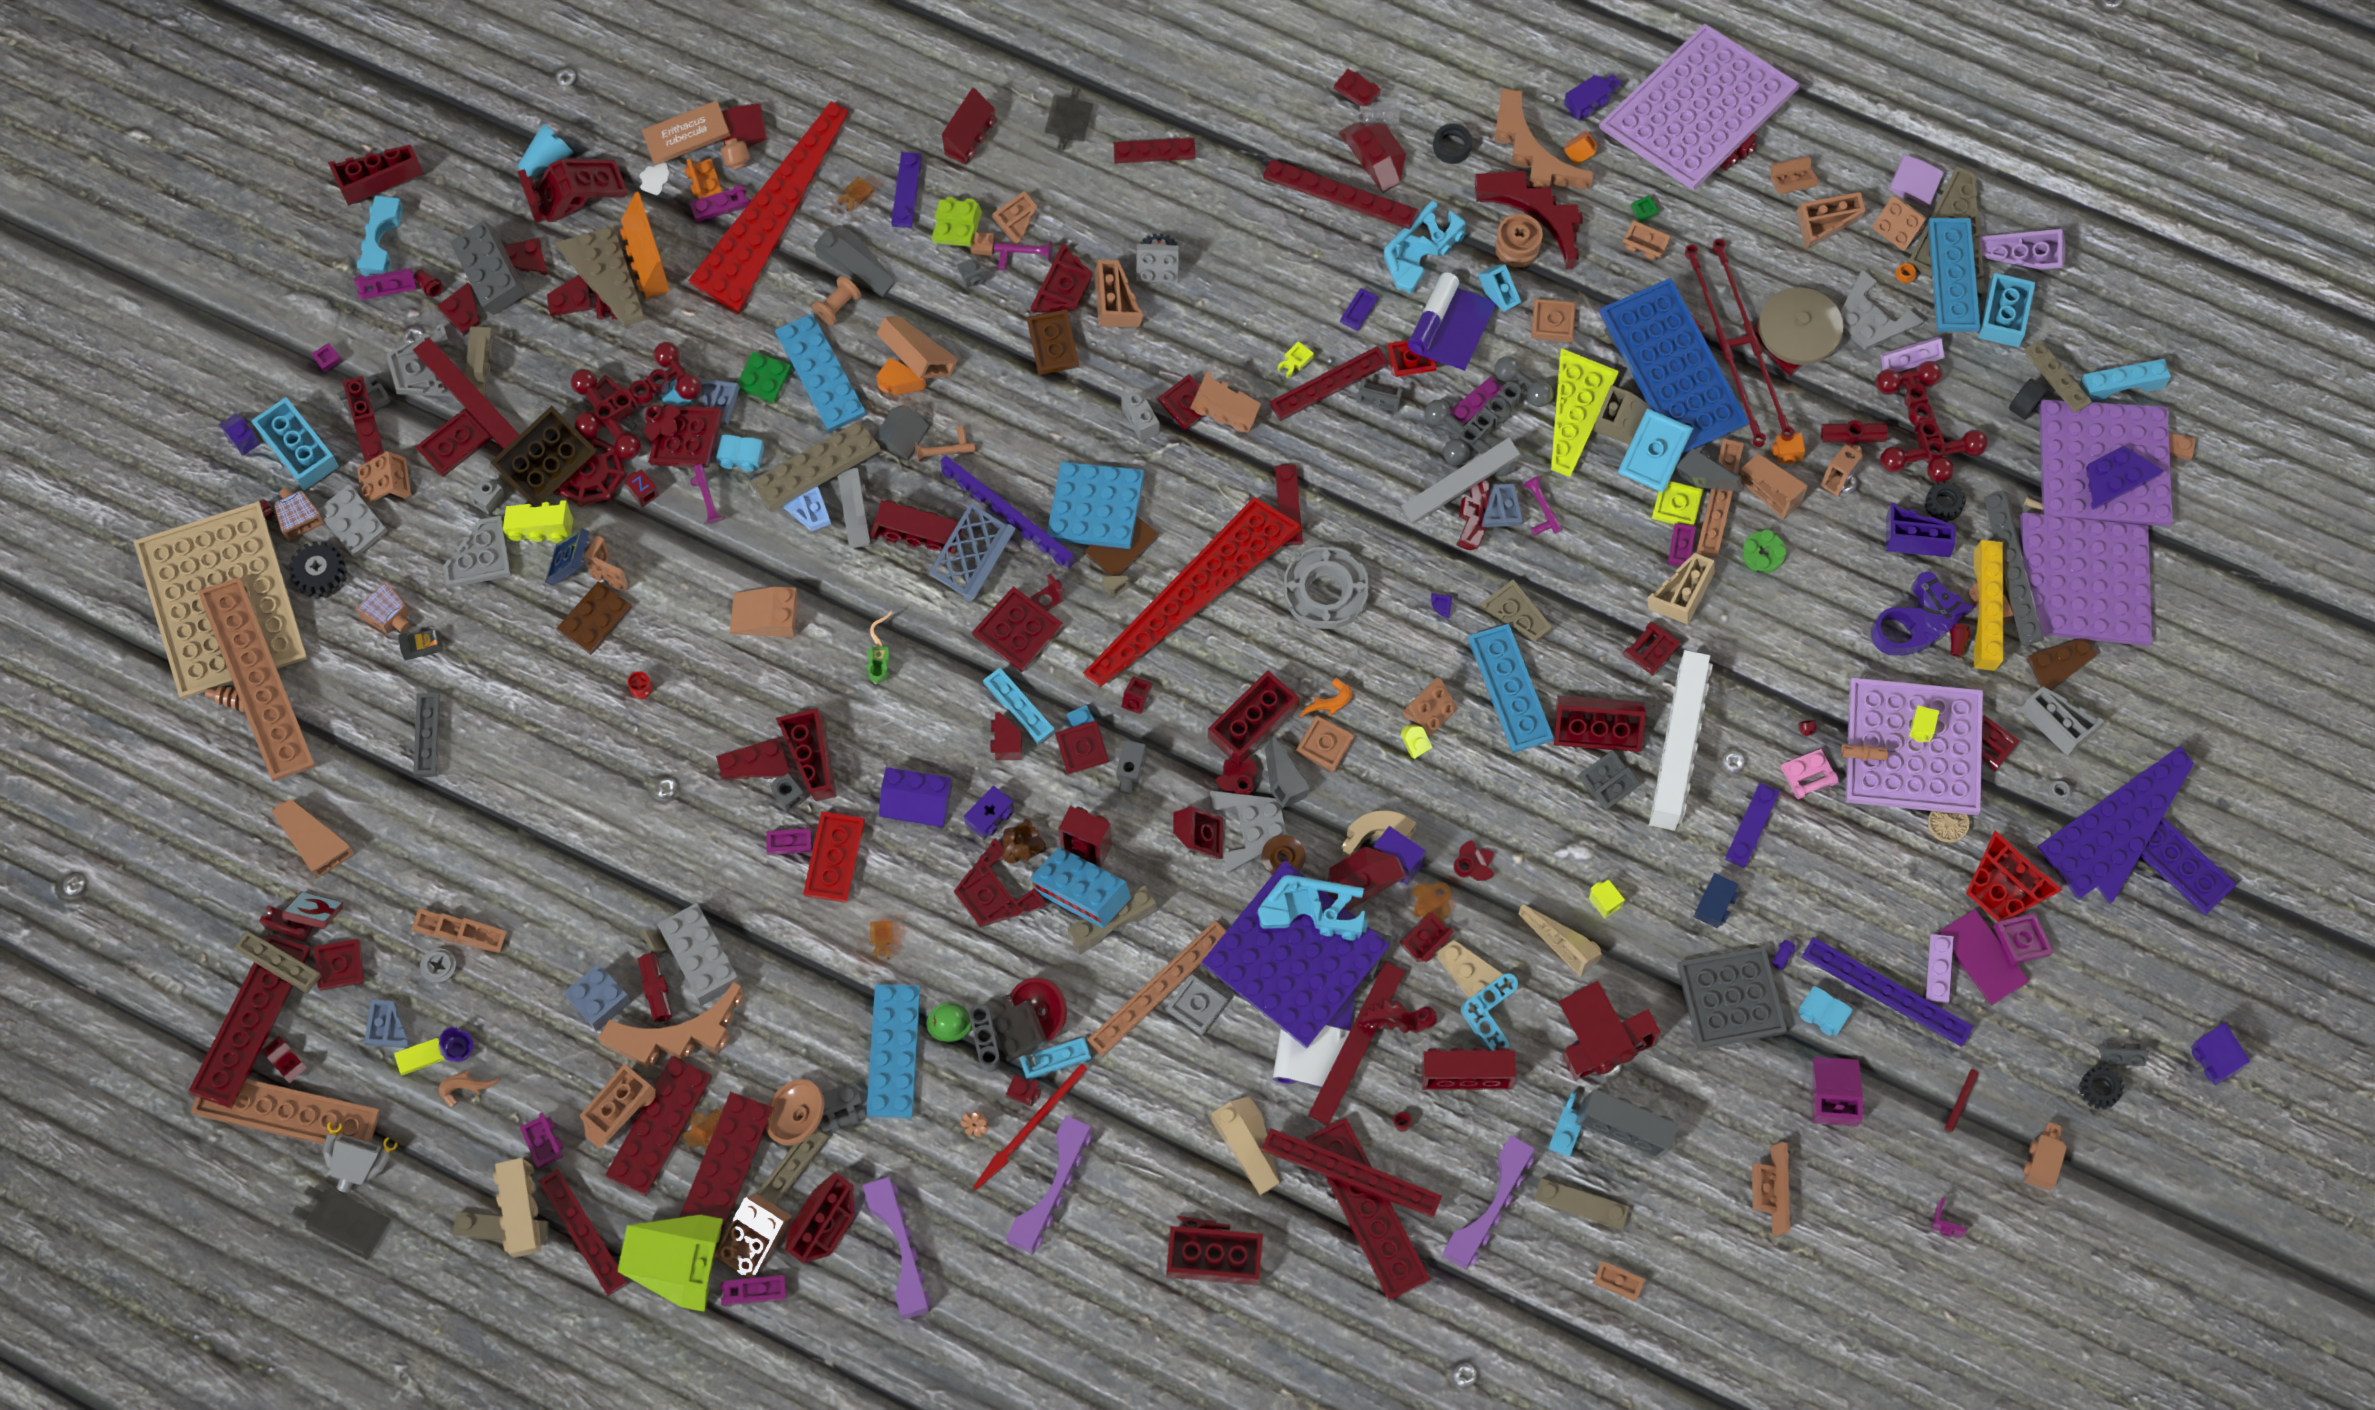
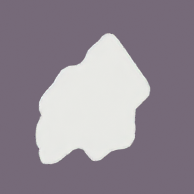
(654, 178)

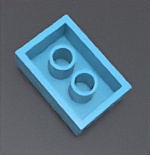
(2006, 310)

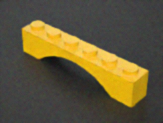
(1989, 575)

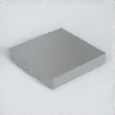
(1197, 1004)

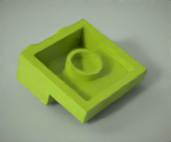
(956, 222)

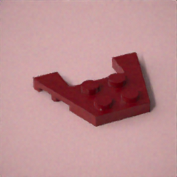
(987, 897)

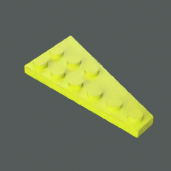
(1579, 399)

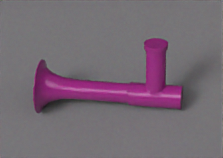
(1005, 248)
(701, 480)
(1552, 522)

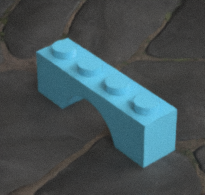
(384, 215)
(2146, 376)

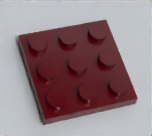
(693, 440)
(1017, 629)

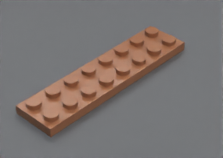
(291, 1113)

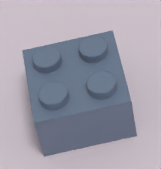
(597, 997)

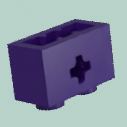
(990, 802)

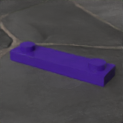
(906, 190)
(1752, 825)

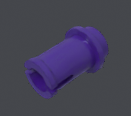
(1783, 954)

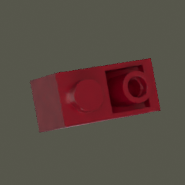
(1007, 739)

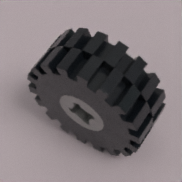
(327, 576)

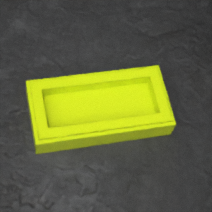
(418, 1056)

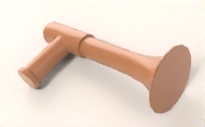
(962, 447)

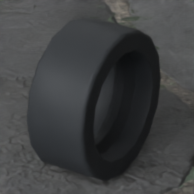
(1452, 130)

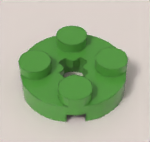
(1766, 540)

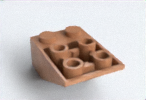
(752, 1235)

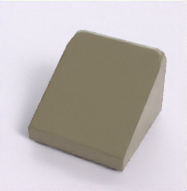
(1115, 584)
(655, 941)

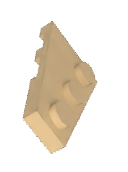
(1468, 969)

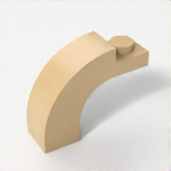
(1374, 825)

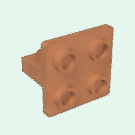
(1899, 223)
(1431, 707)

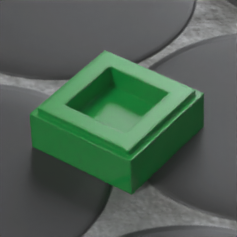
(1645, 208)

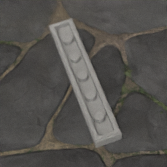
(1461, 480)

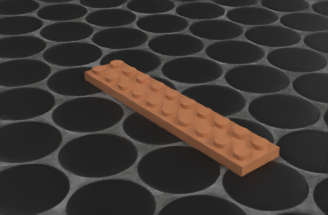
(256, 679)

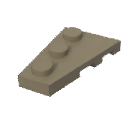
(1518, 611)

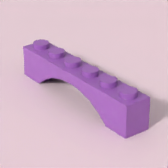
(1029, 1226)
(1465, 1242)
(909, 1292)

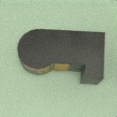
(420, 644)

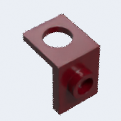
(1054, 590)

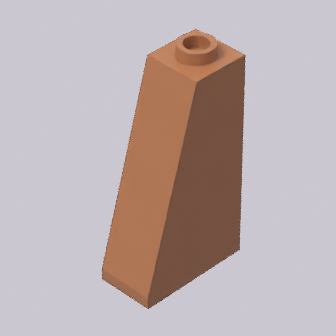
(916, 349)
(314, 841)

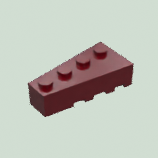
(912, 526)
(809, 747)
(1641, 1031)

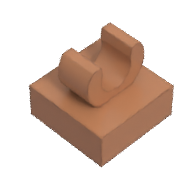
(983, 243)

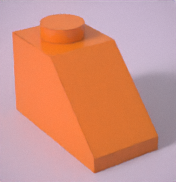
(898, 379)

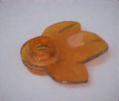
(1429, 902)
(702, 1128)

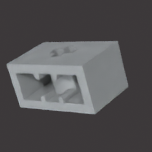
(1140, 415)

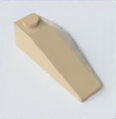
(1569, 945)
(1245, 1134)

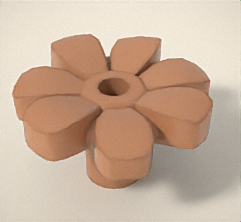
(975, 1123)

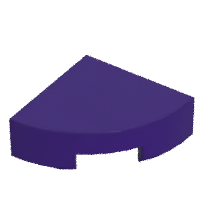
(1441, 604)

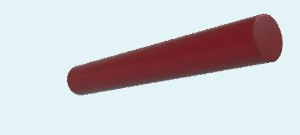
(1961, 1100)

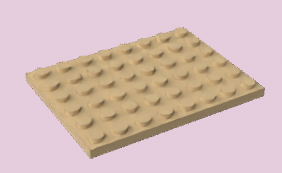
(204, 555)

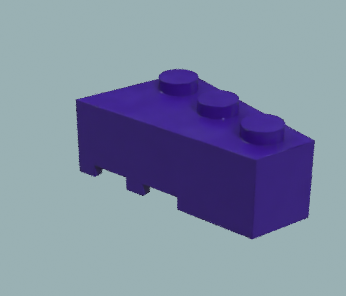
(1917, 534)

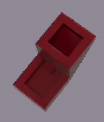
(284, 1059)

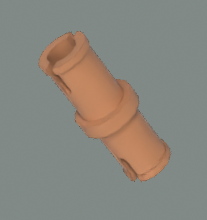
(1864, 752)

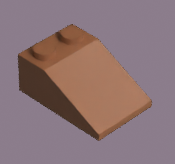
(765, 612)

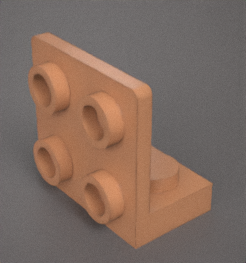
(383, 476)

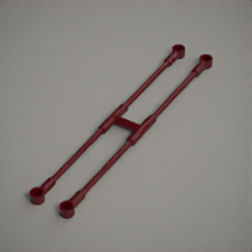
(1750, 338)

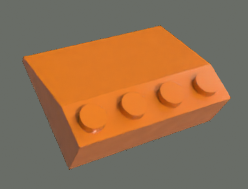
(643, 249)

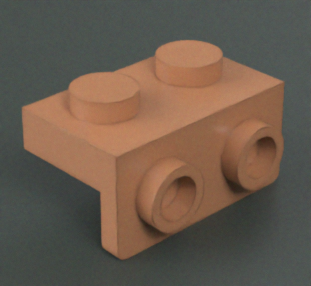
(1793, 175)
(1646, 240)

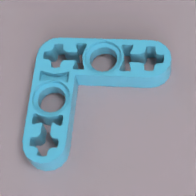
(1482, 1008)

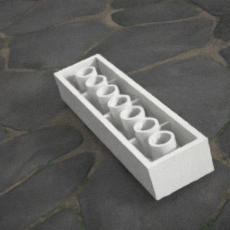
(1681, 740)

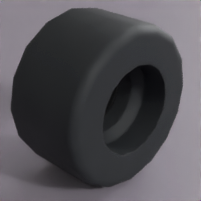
(2027, 399)

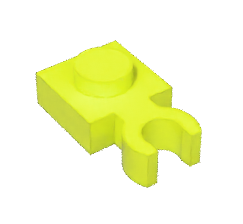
(1296, 357)

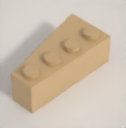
(517, 1207)

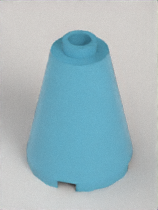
(543, 151)

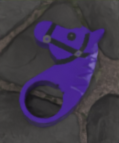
(1928, 623)

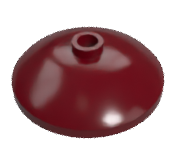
(1045, 995)

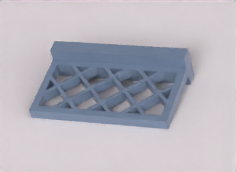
(984, 565)

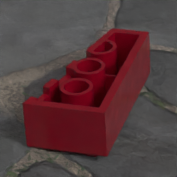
(375, 172)

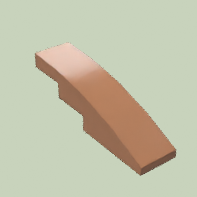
(458, 931)

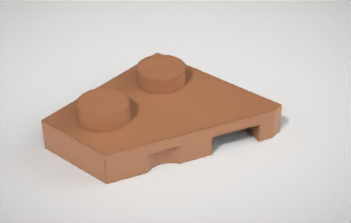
(1015, 216)

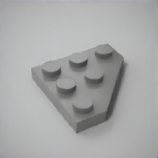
(479, 556)

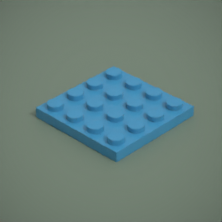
(1095, 505)

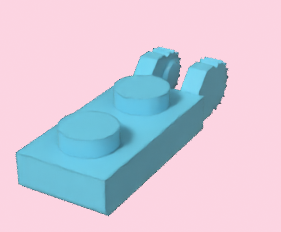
(1566, 1130)

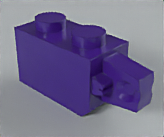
(1590, 95)

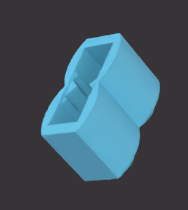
(740, 452)
(1825, 1011)

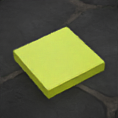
(1677, 504)

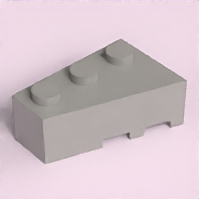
(2059, 720)

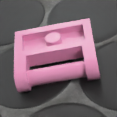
(1808, 767)

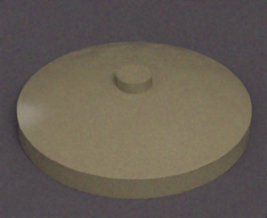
(1800, 326)

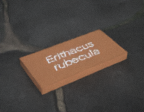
(685, 132)

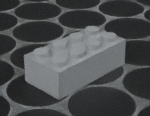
(698, 954)

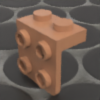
(596, 559)

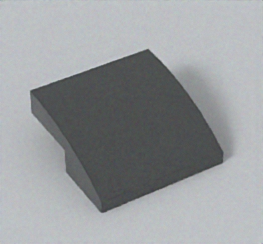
(1608, 780)

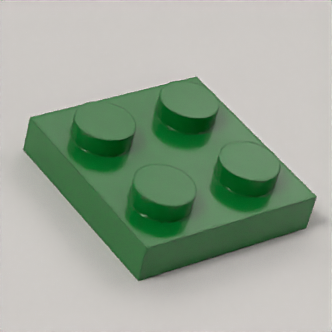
(763, 377)

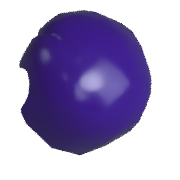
(455, 1044)

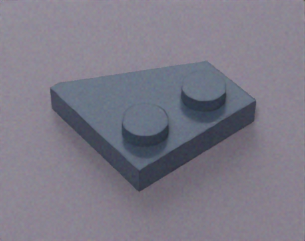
(720, 395)
(385, 1026)

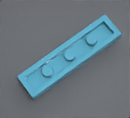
(1018, 706)

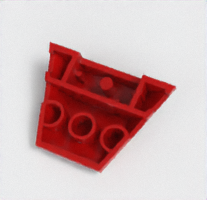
(2008, 881)

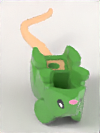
(878, 657)

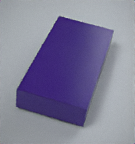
(1359, 309)

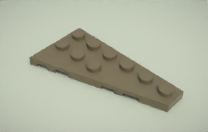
(603, 267)

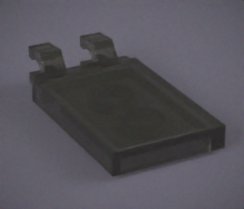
(343, 1221)

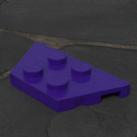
(2118, 474)

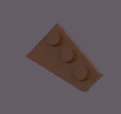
(2060, 662)

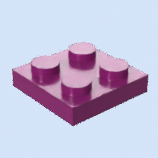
(2023, 939)

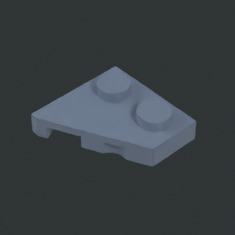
(1502, 507)

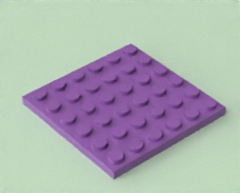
(2076, 439)
(2089, 577)

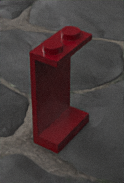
(1598, 1028)

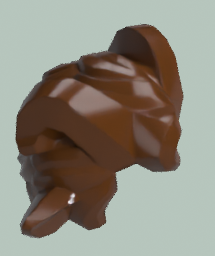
(1022, 842)

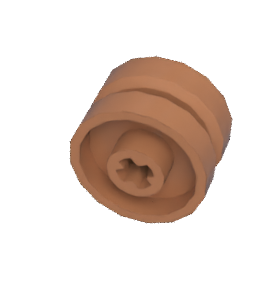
(1518, 240)

